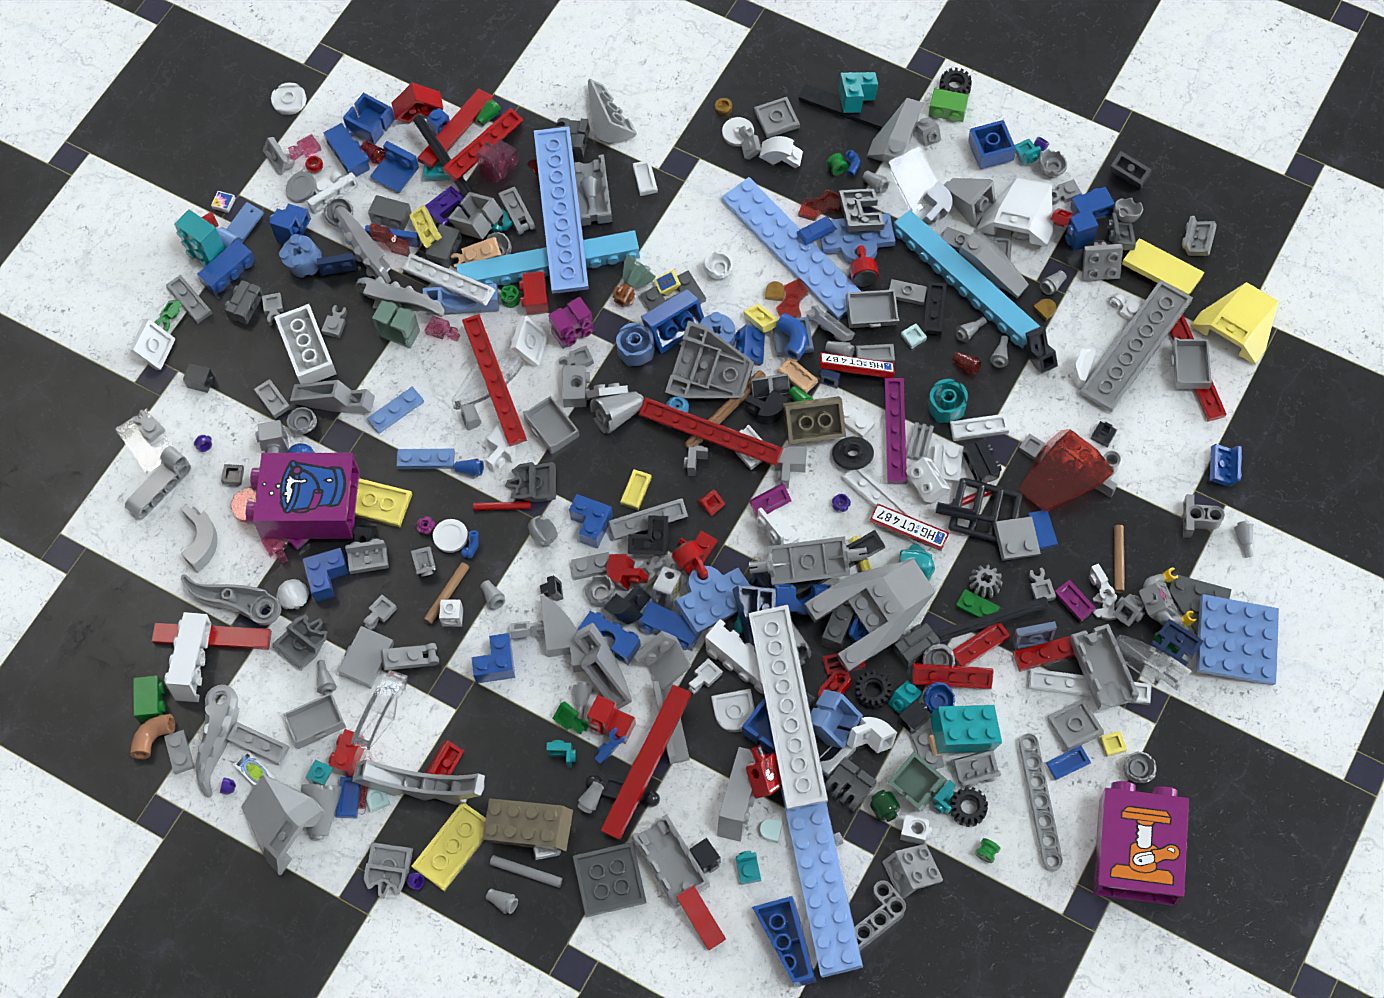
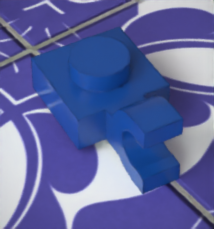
(606, 750)

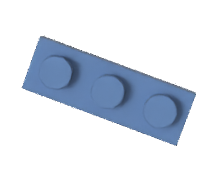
(395, 410)
(425, 458)

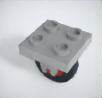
(1101, 260)

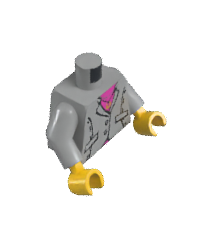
(1159, 600)

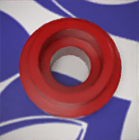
(314, 160)

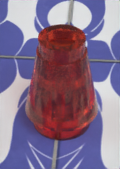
(374, 152)
(967, 362)

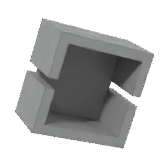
(482, 213)

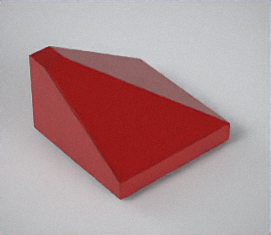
(711, 502)

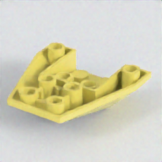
(1242, 318)

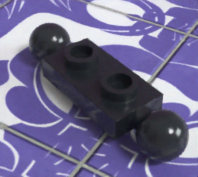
(613, 786)

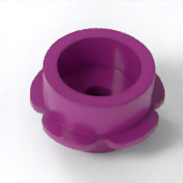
(429, 528)

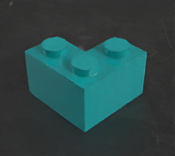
(855, 89)

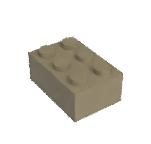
(814, 420)

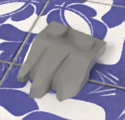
(387, 867)

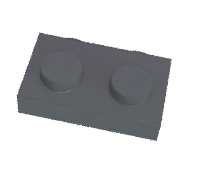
(1121, 233)

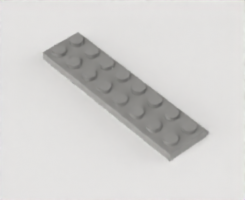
(1136, 346)

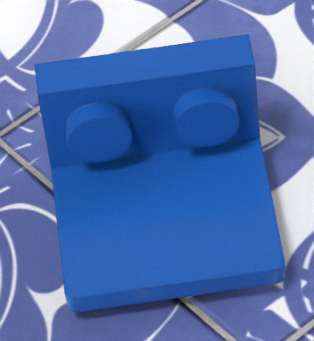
(395, 168)

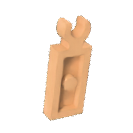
(479, 251)

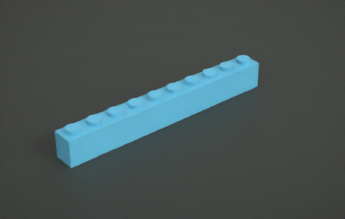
(509, 268)
(964, 277)

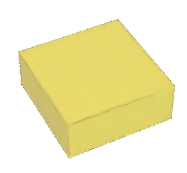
(1113, 744)

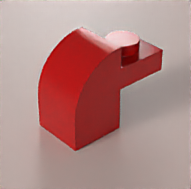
(622, 571)

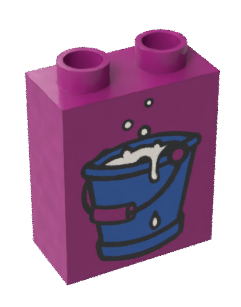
(304, 496)

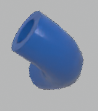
(797, 336)

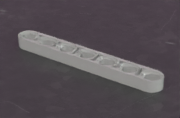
(1046, 810)

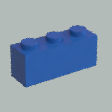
(347, 150)
(226, 267)
(659, 619)

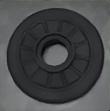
(853, 443)

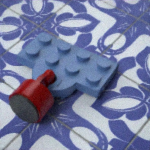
(859, 248)
(708, 590)

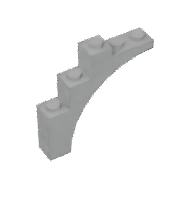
(419, 785)

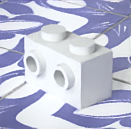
(927, 480)

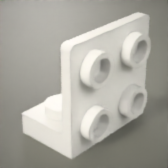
(776, 528)

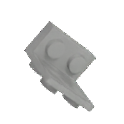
(664, 658)
(912, 869)

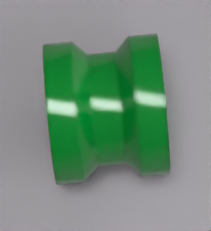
(837, 164)
(507, 292)
(987, 850)

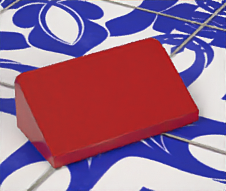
(445, 759)

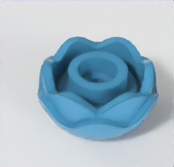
(681, 402)

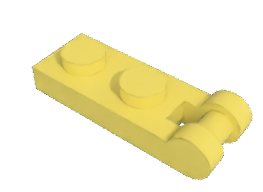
(425, 226)

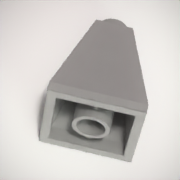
(971, 197)

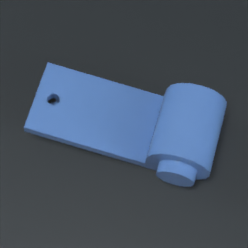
(241, 225)

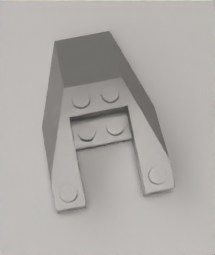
(884, 602)

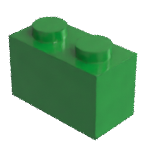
(148, 698)

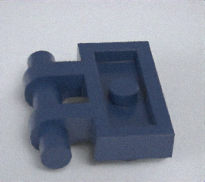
(1178, 638)

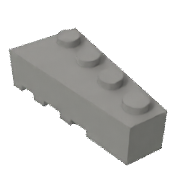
(737, 799)

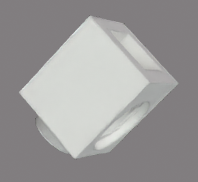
(451, 613)
(908, 835)

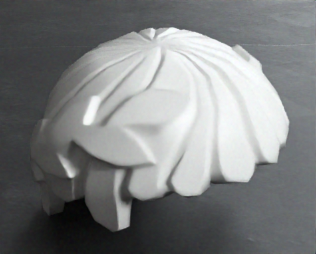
(718, 265)
(292, 594)

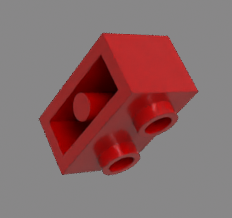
(535, 292)
(345, 755)

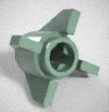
(636, 274)

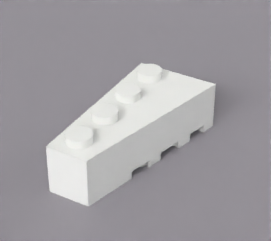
(734, 654)
(188, 656)

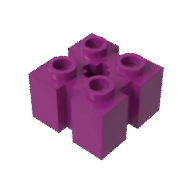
(571, 323)

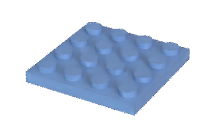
(1238, 640)

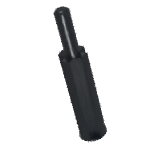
(962, 513)

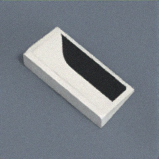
(832, 757)

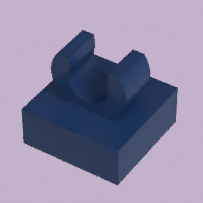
(830, 378)

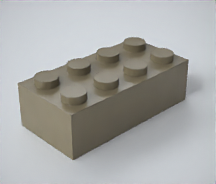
(527, 824)

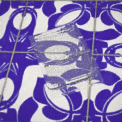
(912, 178)
(143, 450)

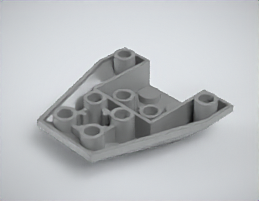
(277, 818)

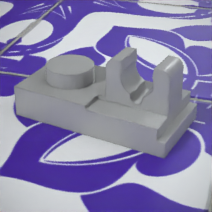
(276, 156)

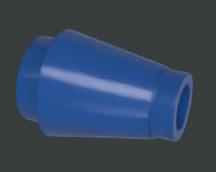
(470, 467)

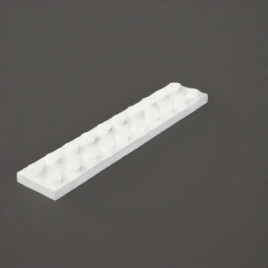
(788, 707)

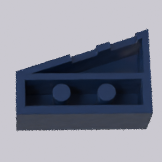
(750, 600)

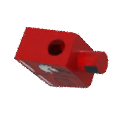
(763, 773)

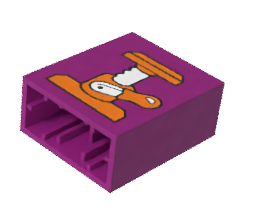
(1141, 844)

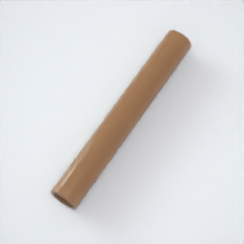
(1119, 558)
(447, 592)

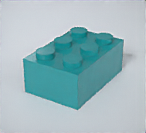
(199, 237)
(965, 728)

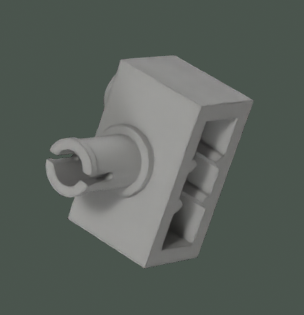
(272, 437)

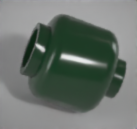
(884, 805)

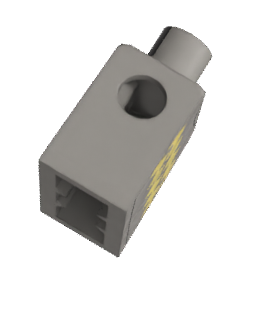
(667, 586)

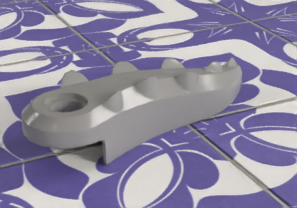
(363, 245)
(400, 296)
(239, 598)
(218, 725)

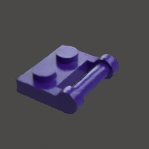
(443, 204)

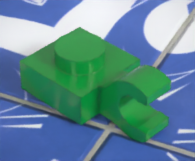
(170, 311)
(567, 718)

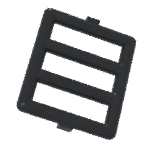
(981, 488)

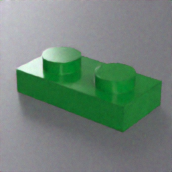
(975, 605)

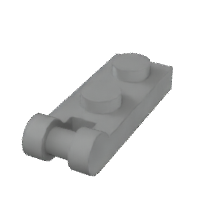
(516, 210)
(409, 657)

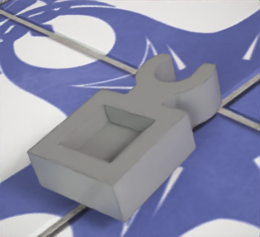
(1065, 191)
(272, 306)
(335, 324)
(578, 357)
(149, 427)
(651, 570)
(1041, 587)

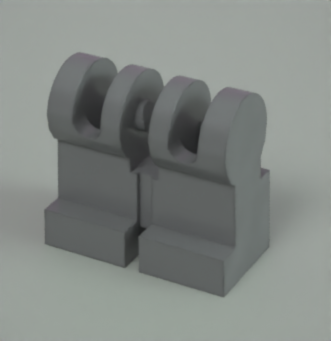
(579, 134)
(849, 774)

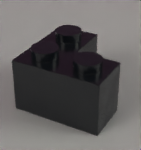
(655, 542)

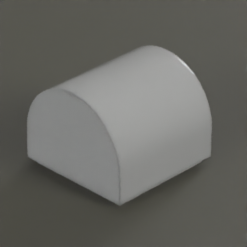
(470, 416)

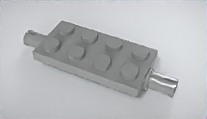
(808, 560)

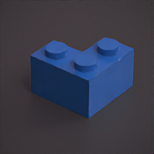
(289, 222)
(593, 516)
(321, 569)
(498, 664)

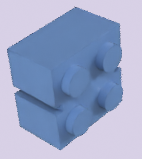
(831, 712)

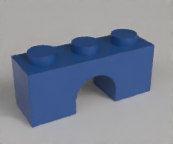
(787, 596)
(625, 643)

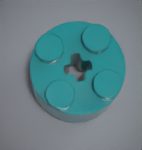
(947, 401)

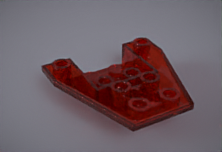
(1064, 471)

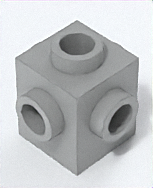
(1129, 609)

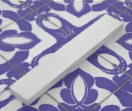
(448, 279)
(874, 494)
(1075, 685)

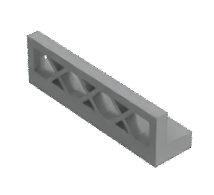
(676, 746)

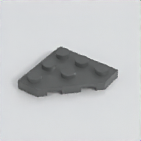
(1187, 594)

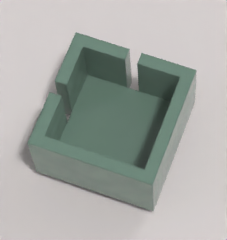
(396, 324)
(917, 780)

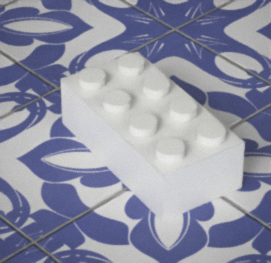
(305, 345)

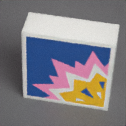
(223, 201)

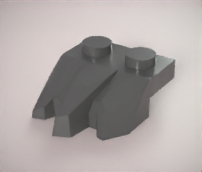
(533, 482)
(301, 641)

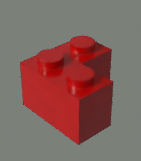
(416, 101)
(605, 716)

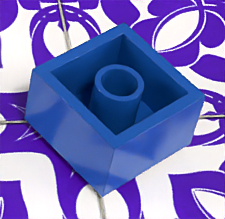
(991, 144)

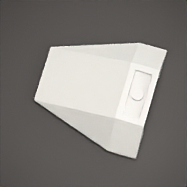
(1024, 209)

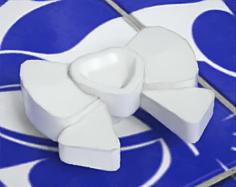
(1108, 607)

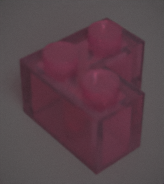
(496, 160)

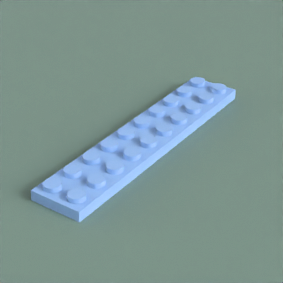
(561, 210)
(780, 237)
(823, 889)

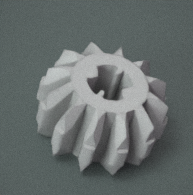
(987, 575)

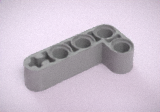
(159, 484)
(883, 911)

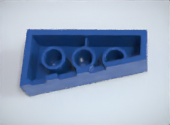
(786, 934)

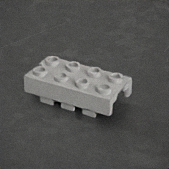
(602, 212)
(1104, 667)
(670, 859)

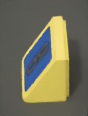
(667, 282)

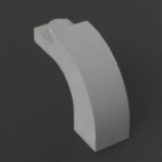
(205, 543)

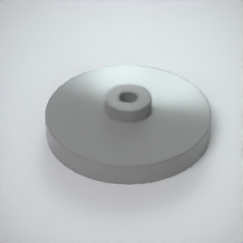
(301, 186)

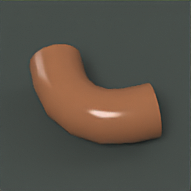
(148, 733)

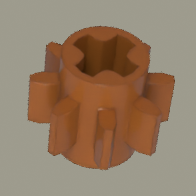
(623, 295)

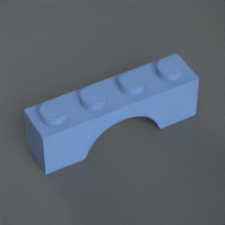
(458, 304)

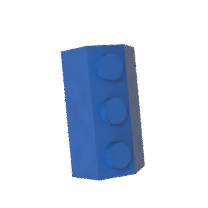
(671, 318)

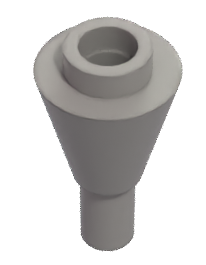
(589, 186)
(966, 331)
(1000, 355)
(1245, 534)
(325, 681)
(582, 693)

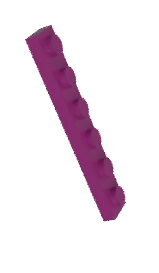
(895, 430)

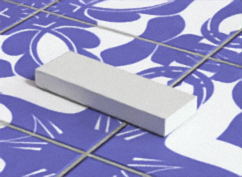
(337, 190)
(979, 427)

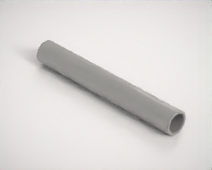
(526, 871)

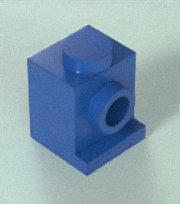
(437, 118)

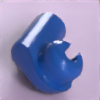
(854, 162)
(473, 545)

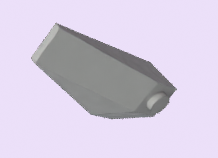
(606, 116)
(897, 132)
(993, 263)

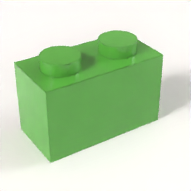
(948, 105)

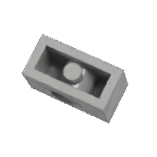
(573, 376)

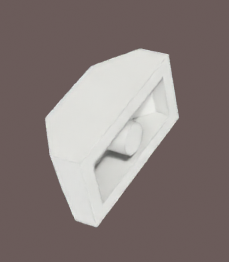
(1083, 366)

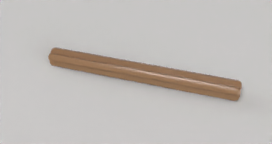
(725, 410)

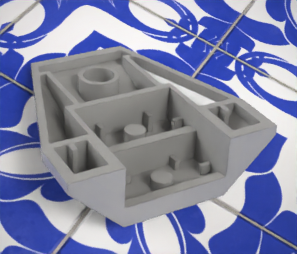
(708, 366)

